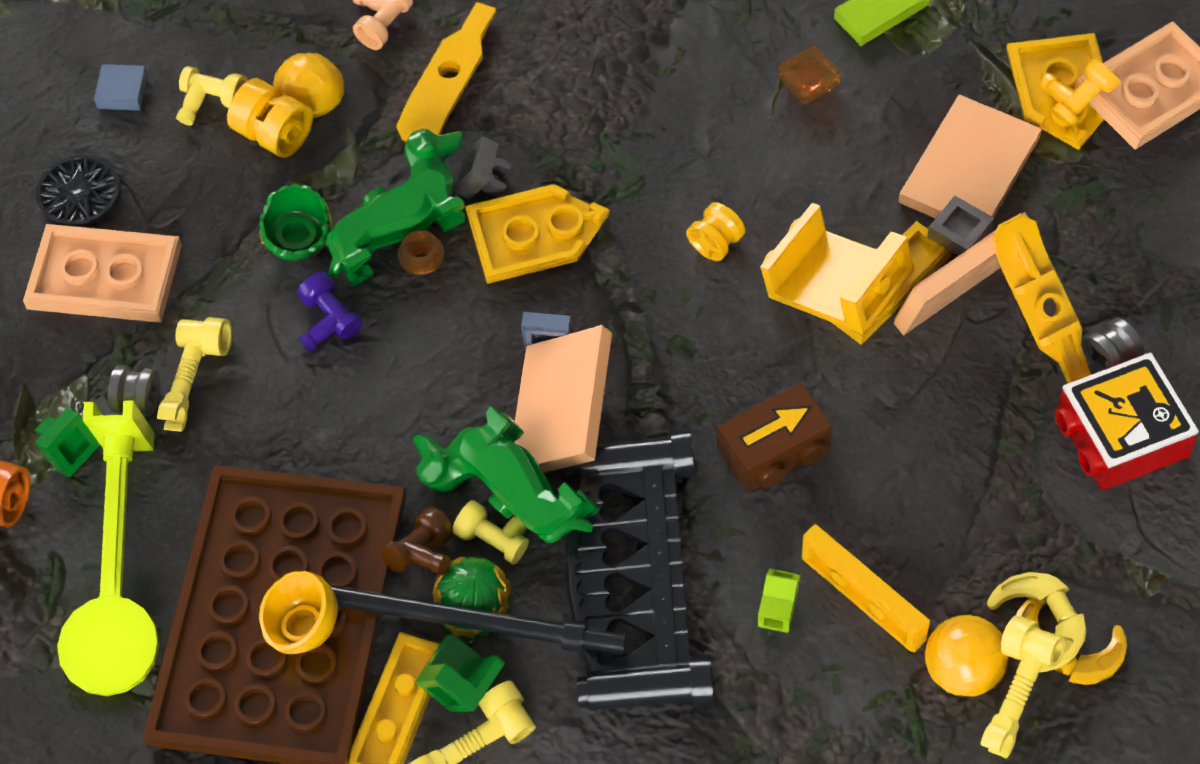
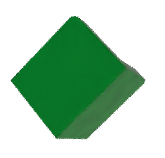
(458, 675)

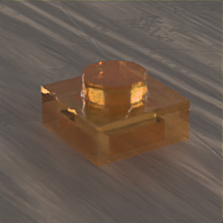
(809, 74)

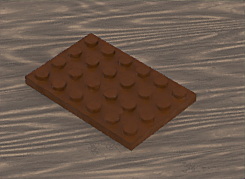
(219, 676)

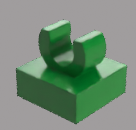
(66, 441)

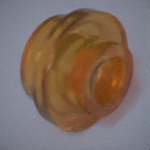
(416, 243)

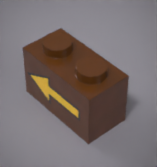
(774, 438)

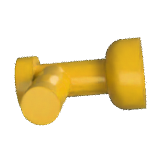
(1073, 102)

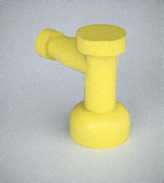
(196, 87)
(473, 523)

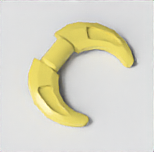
(1047, 590)

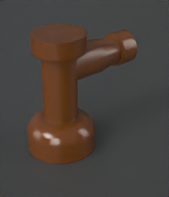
(431, 530)

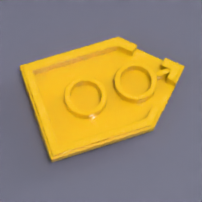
(1067, 60)
(532, 231)

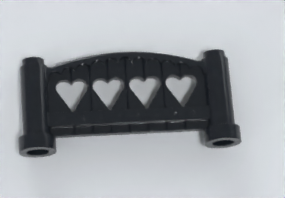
(661, 667)

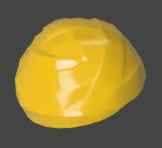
(311, 81)
(298, 613)
(966, 656)

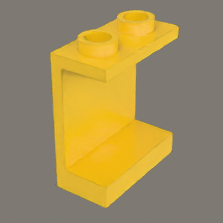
(834, 274)

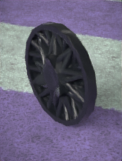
(78, 191)

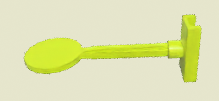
(110, 639)

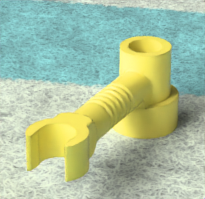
(198, 340)
(1033, 648)
(505, 717)

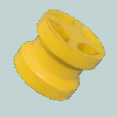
(715, 231)

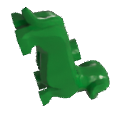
(406, 208)
(510, 474)

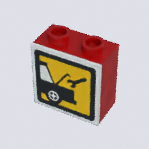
(1125, 422)

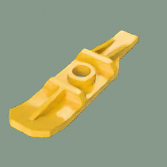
(437, 96)
(1032, 282)

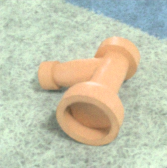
(373, 29)

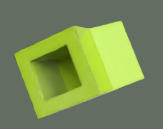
(778, 600)

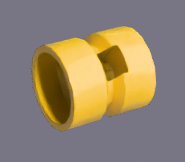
(270, 117)

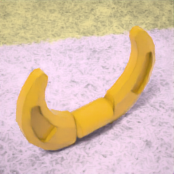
(1091, 667)

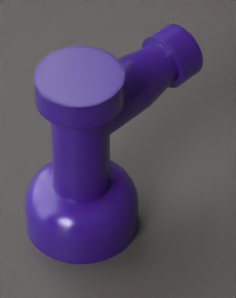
(318, 291)

